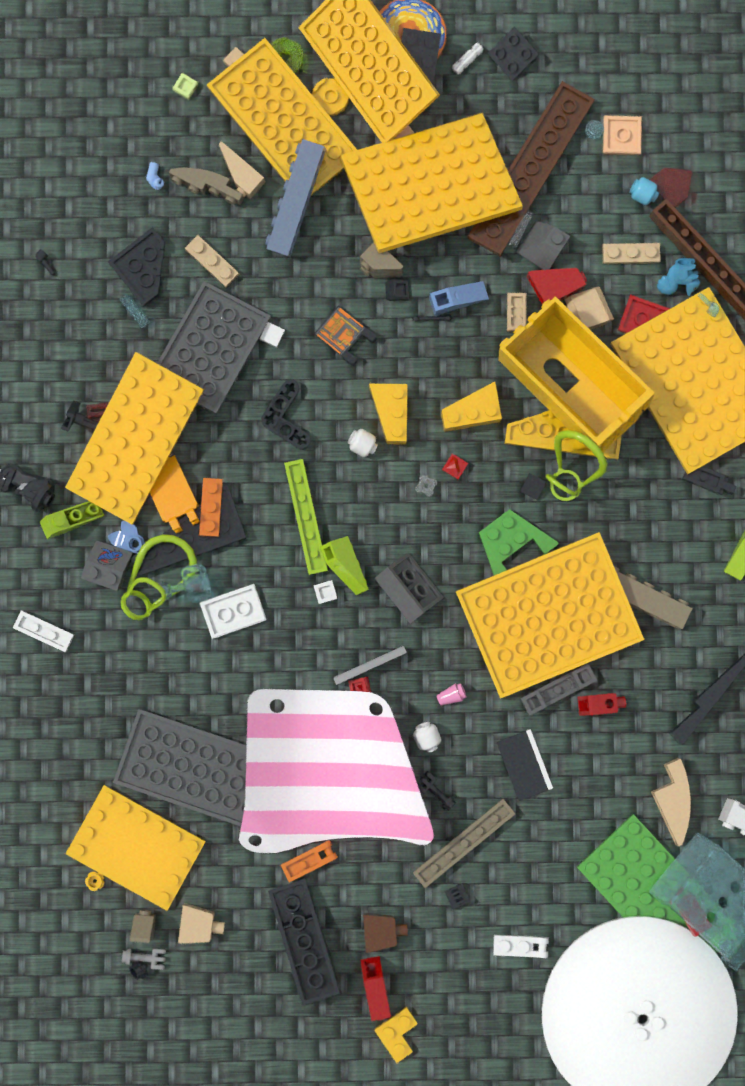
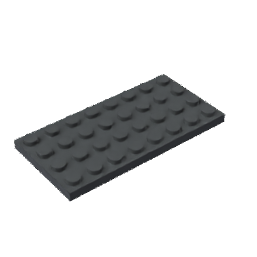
(185, 767)

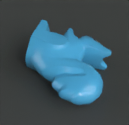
(680, 274)

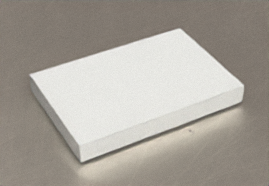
(233, 611)

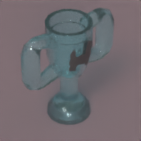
(192, 584)

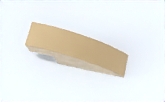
(674, 801)

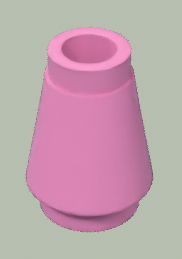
(452, 695)

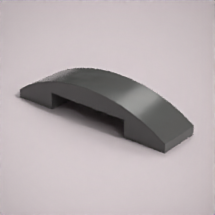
(558, 689)

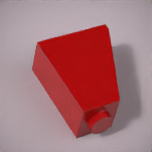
(556, 283)
(375, 988)

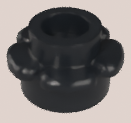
(138, 970)

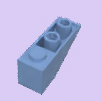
(457, 297)

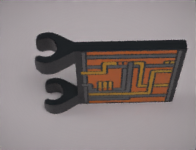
(341, 333)

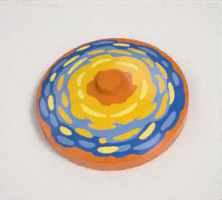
(414, 15)

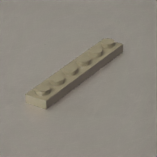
(463, 843)

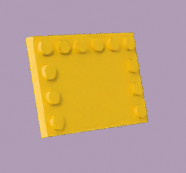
(135, 847)

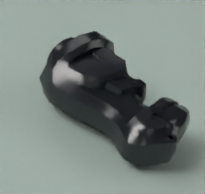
(32, 487)

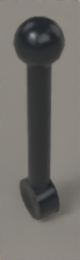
(447, 317)

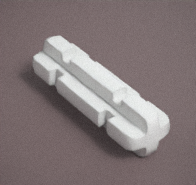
(467, 58)

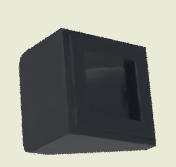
(397, 289)
(533, 486)

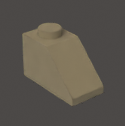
(143, 927)

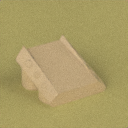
(590, 308)

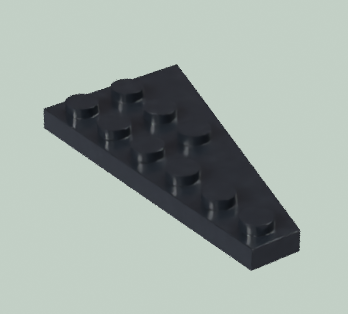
(168, 553)

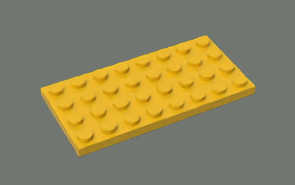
(369, 64)
(278, 112)
(134, 438)

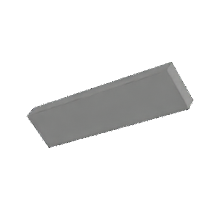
(370, 665)

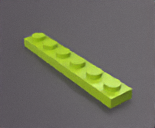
(305, 516)

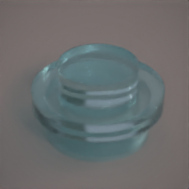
(594, 129)

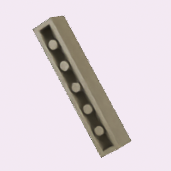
(654, 603)

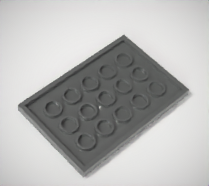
(214, 343)

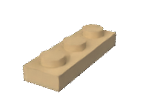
(631, 253)
(211, 261)

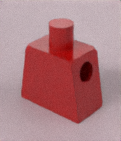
(600, 704)

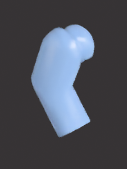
(152, 177)

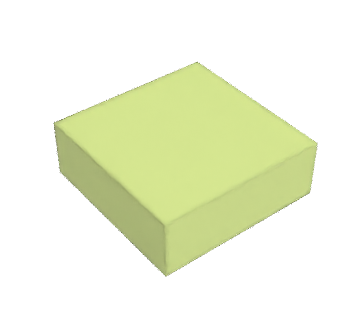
(185, 86)

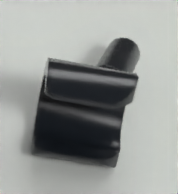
(41, 256)

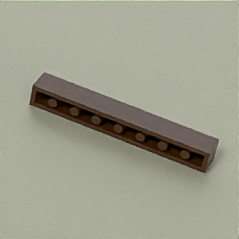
(706, 258)

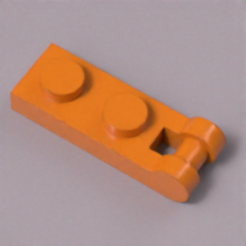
(308, 861)

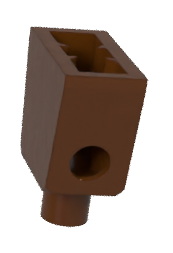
(381, 931)

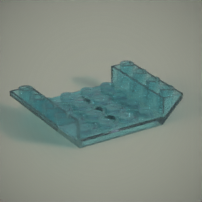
(694, 888)

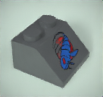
(107, 565)

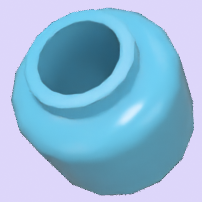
(644, 191)

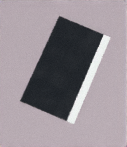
(524, 765)

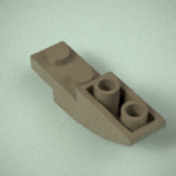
(200, 180)

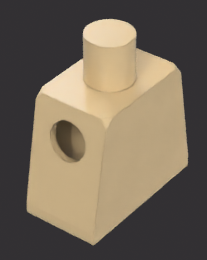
(198, 925)

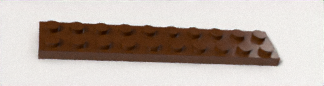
(536, 163)

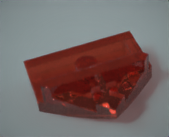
(673, 184)

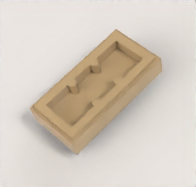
(516, 310)

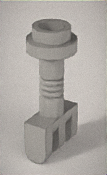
(127, 956)

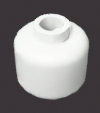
(362, 442)
(427, 736)

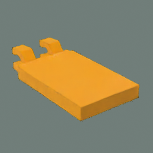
(174, 496)

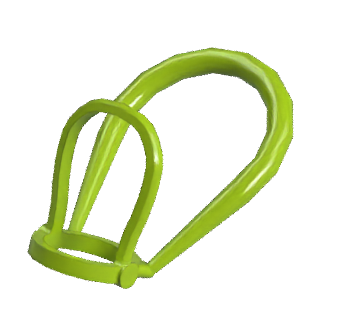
(558, 450)
(138, 561)

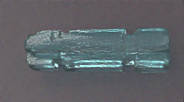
(134, 311)

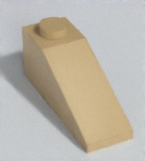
(245, 178)

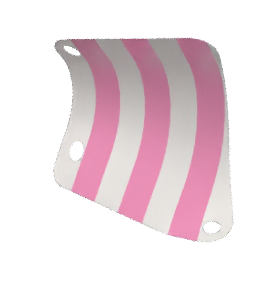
(327, 772)

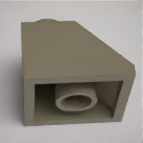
(380, 265)

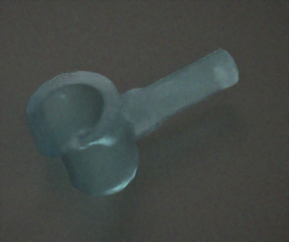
(713, 307)

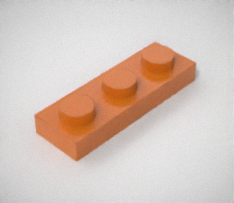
(211, 507)

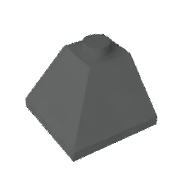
(543, 245)

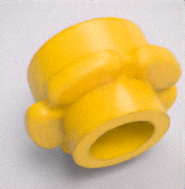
(94, 886)

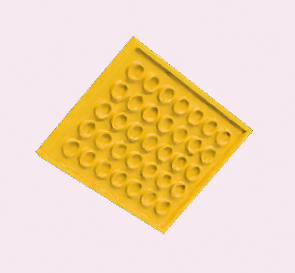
(431, 183)
(696, 376)
(549, 615)

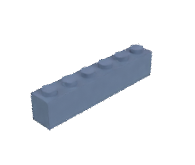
(296, 197)

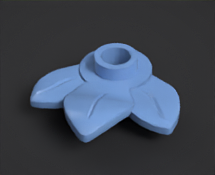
(125, 537)

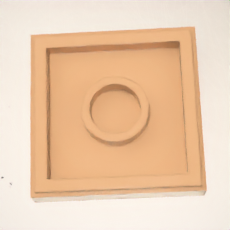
(622, 135)

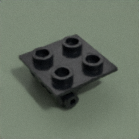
(513, 53)

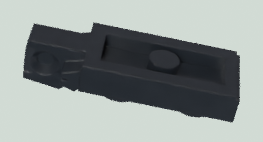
(709, 480)

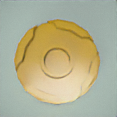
(330, 96)

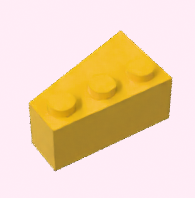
(391, 408)
(474, 410)

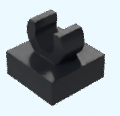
(457, 896)

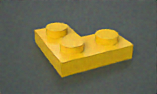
(391, 1033)

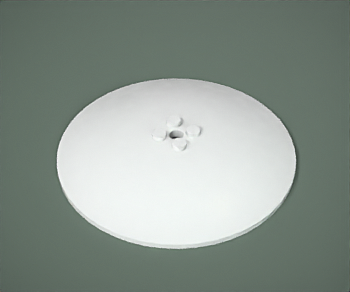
(630, 971)

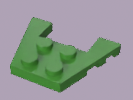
(508, 535)

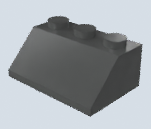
(409, 587)

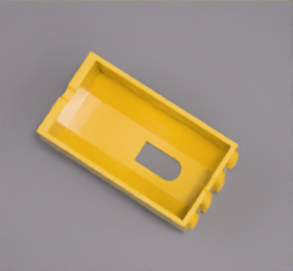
(608, 391)

